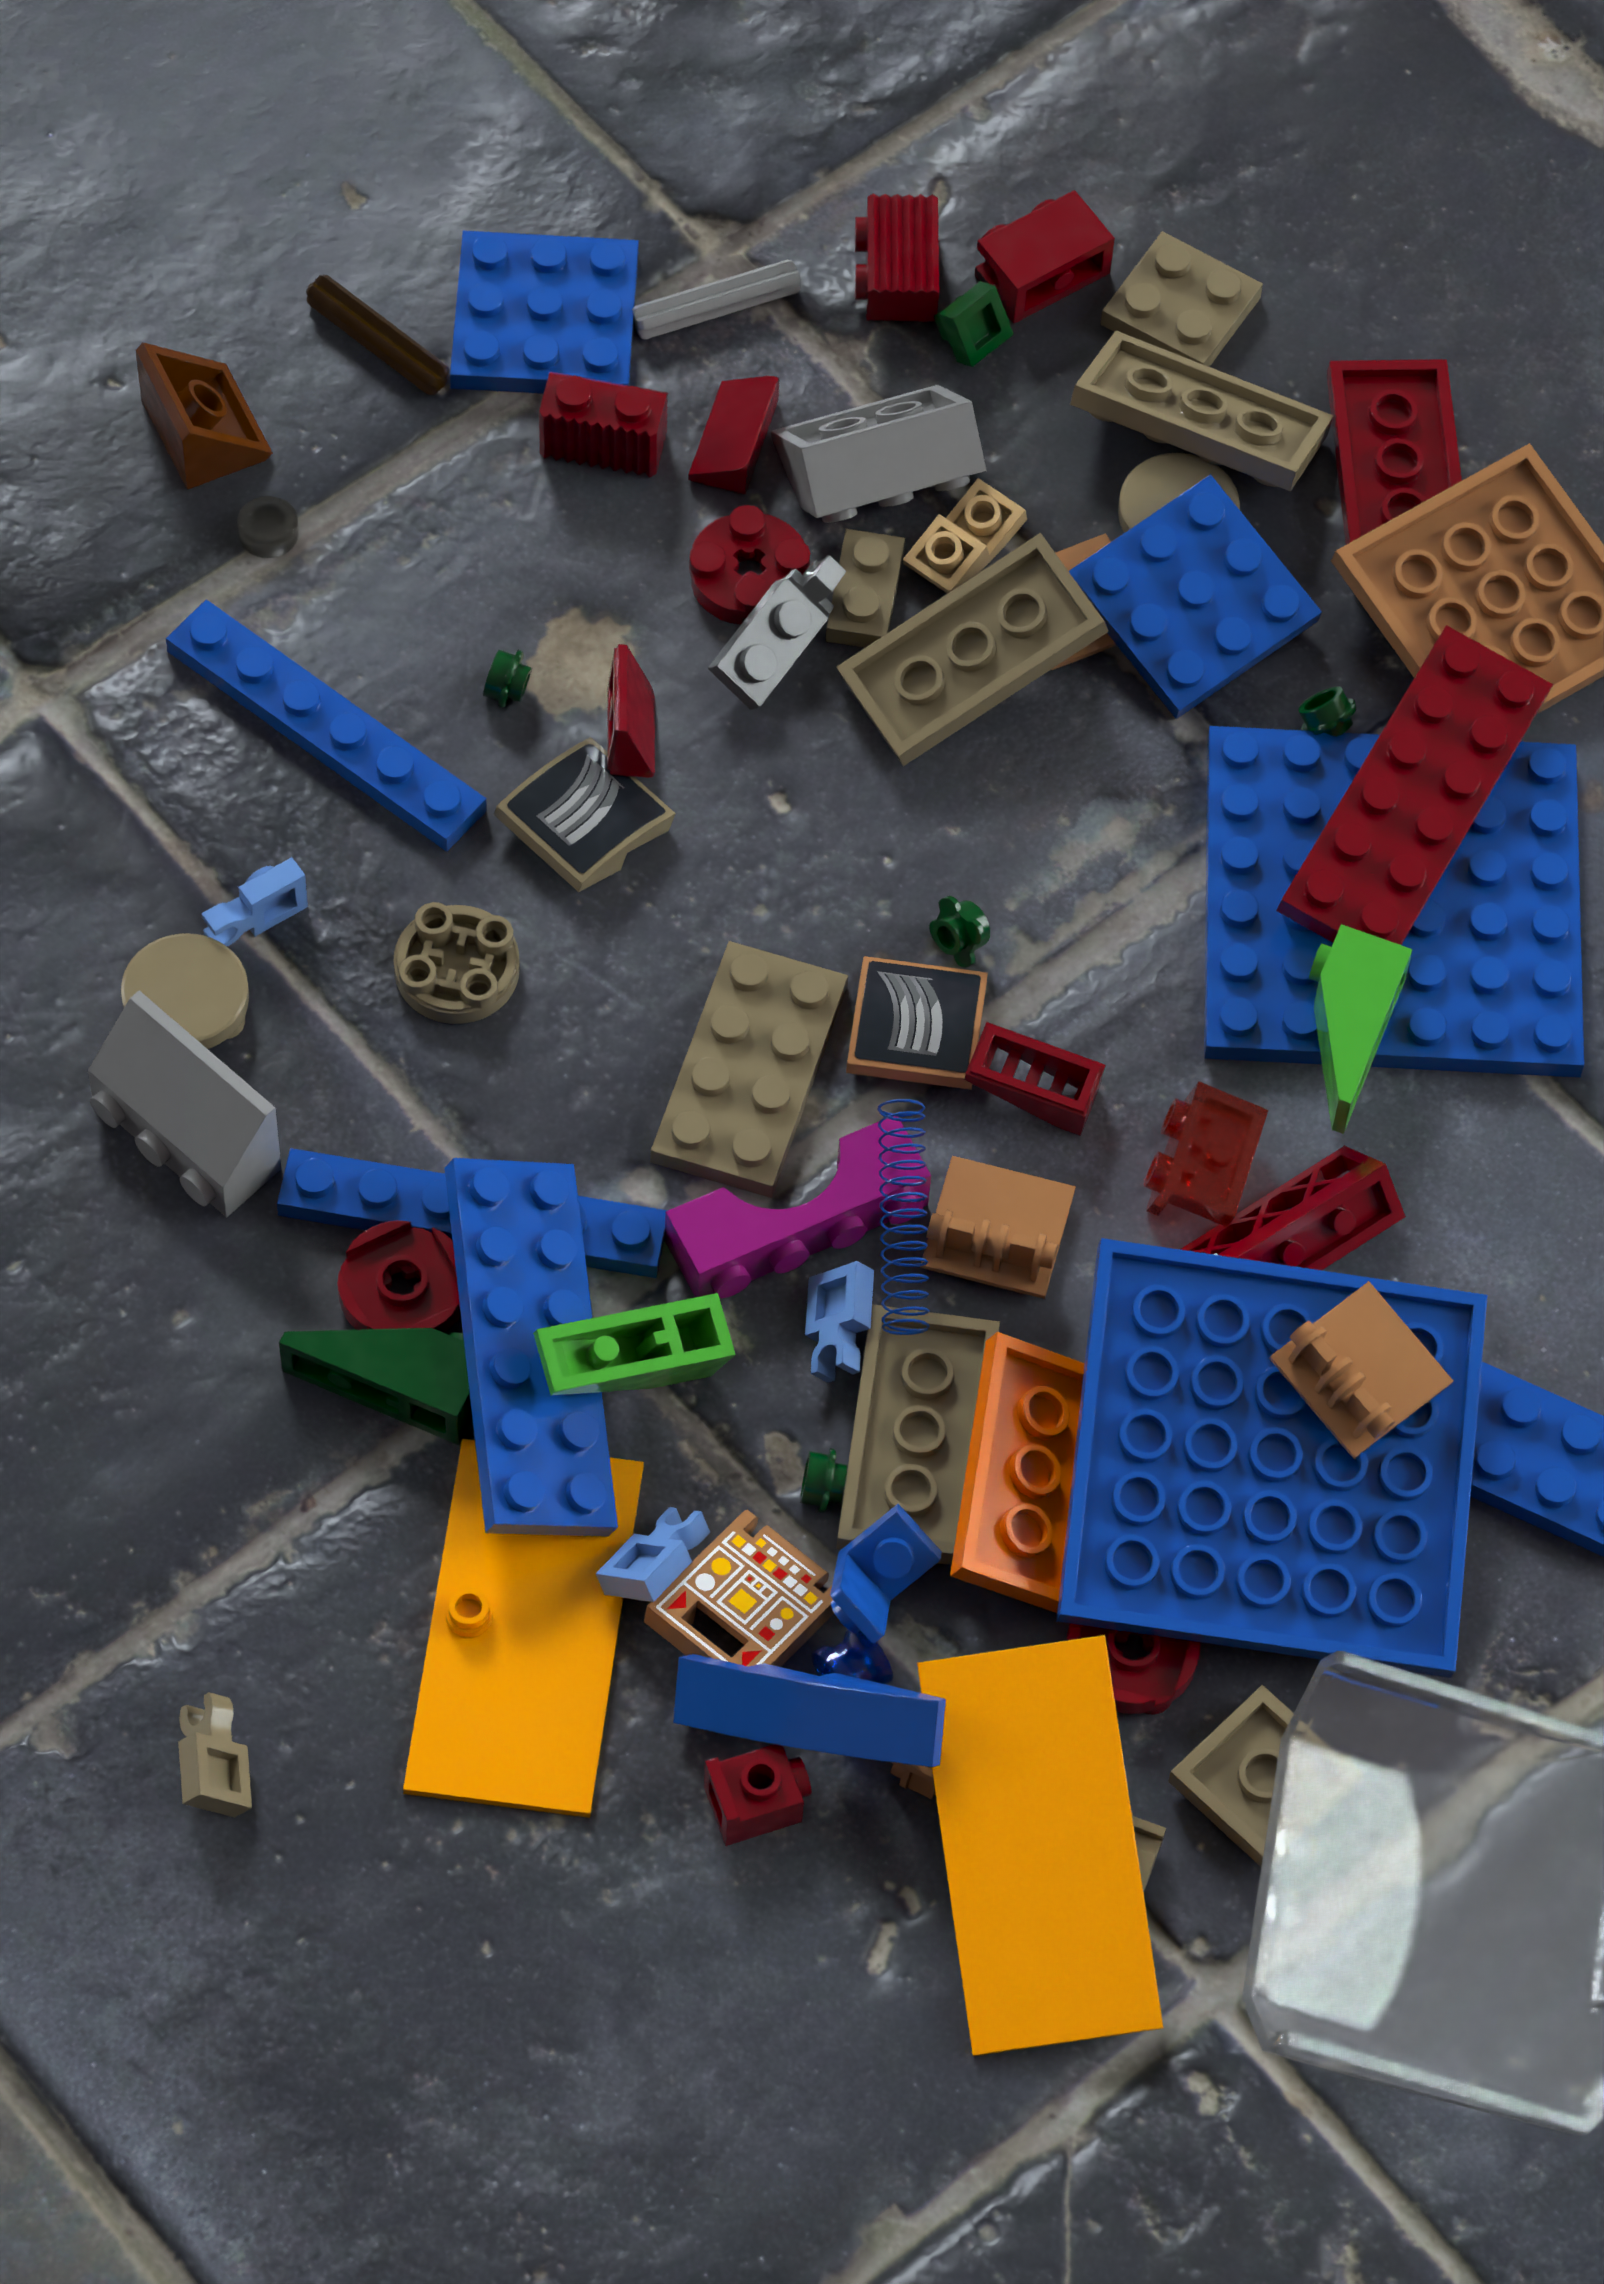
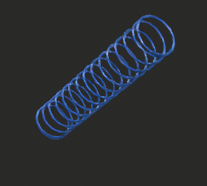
(887, 1115)

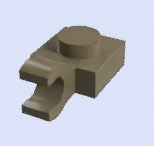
(211, 1765)

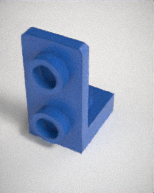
(879, 1568)

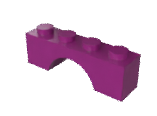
(729, 1242)

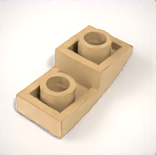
(967, 539)

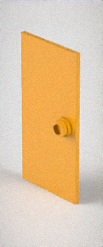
(518, 1659)
(1041, 1848)

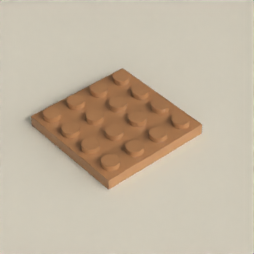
(1497, 562)

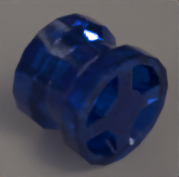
(855, 1658)

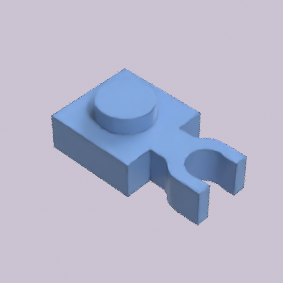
(263, 902)
(837, 1310)
(652, 1562)

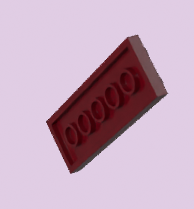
(1416, 792)

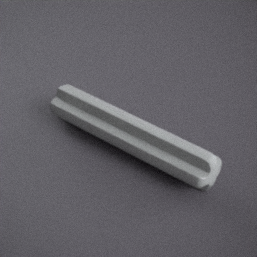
(716, 299)

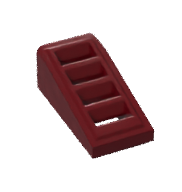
(1061, 1064)

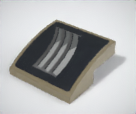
(583, 815)

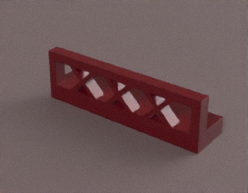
(1326, 1218)

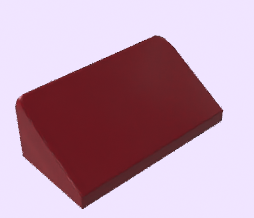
(735, 433)
(630, 718)

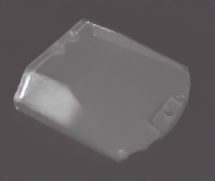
(1435, 1897)

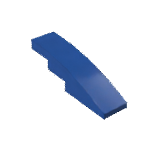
(810, 1710)

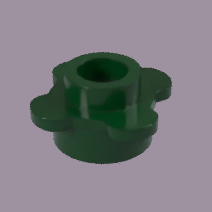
(960, 929)

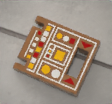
(753, 1589)

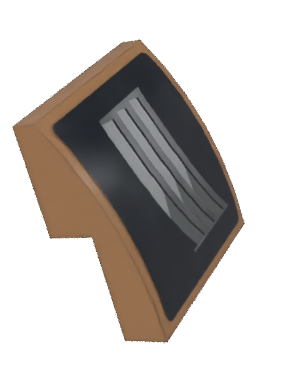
(916, 1022)

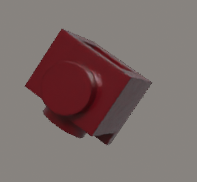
(751, 1812)

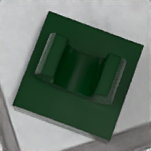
(974, 324)

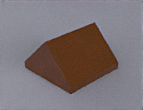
(199, 414)

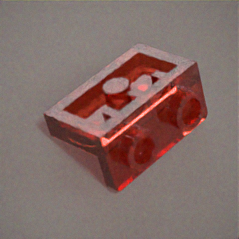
(1206, 1154)

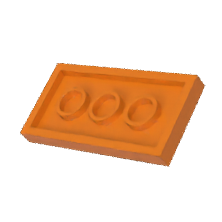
(1019, 1472)

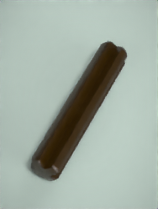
(377, 334)

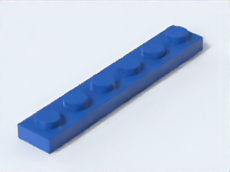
(326, 725)
(372, 1193)

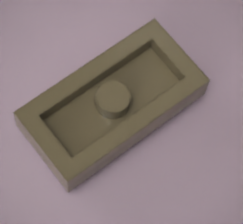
(867, 590)

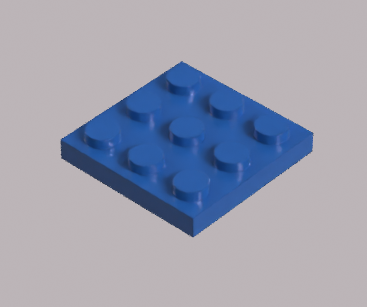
(542, 309)
(1194, 596)

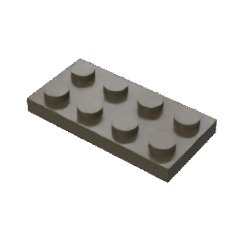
(1201, 411)
(972, 649)
(749, 1069)
(914, 1424)

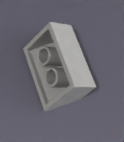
(881, 452)
(184, 1107)

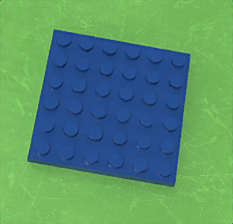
(1491, 951)
(1222, 1498)

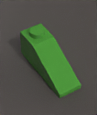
(1352, 1008)
(636, 1348)

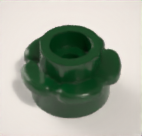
(507, 678)
(1328, 712)
(823, 1480)

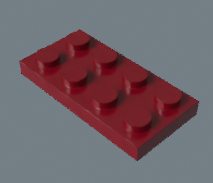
(1391, 437)

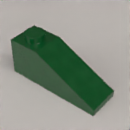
(398, 1372)

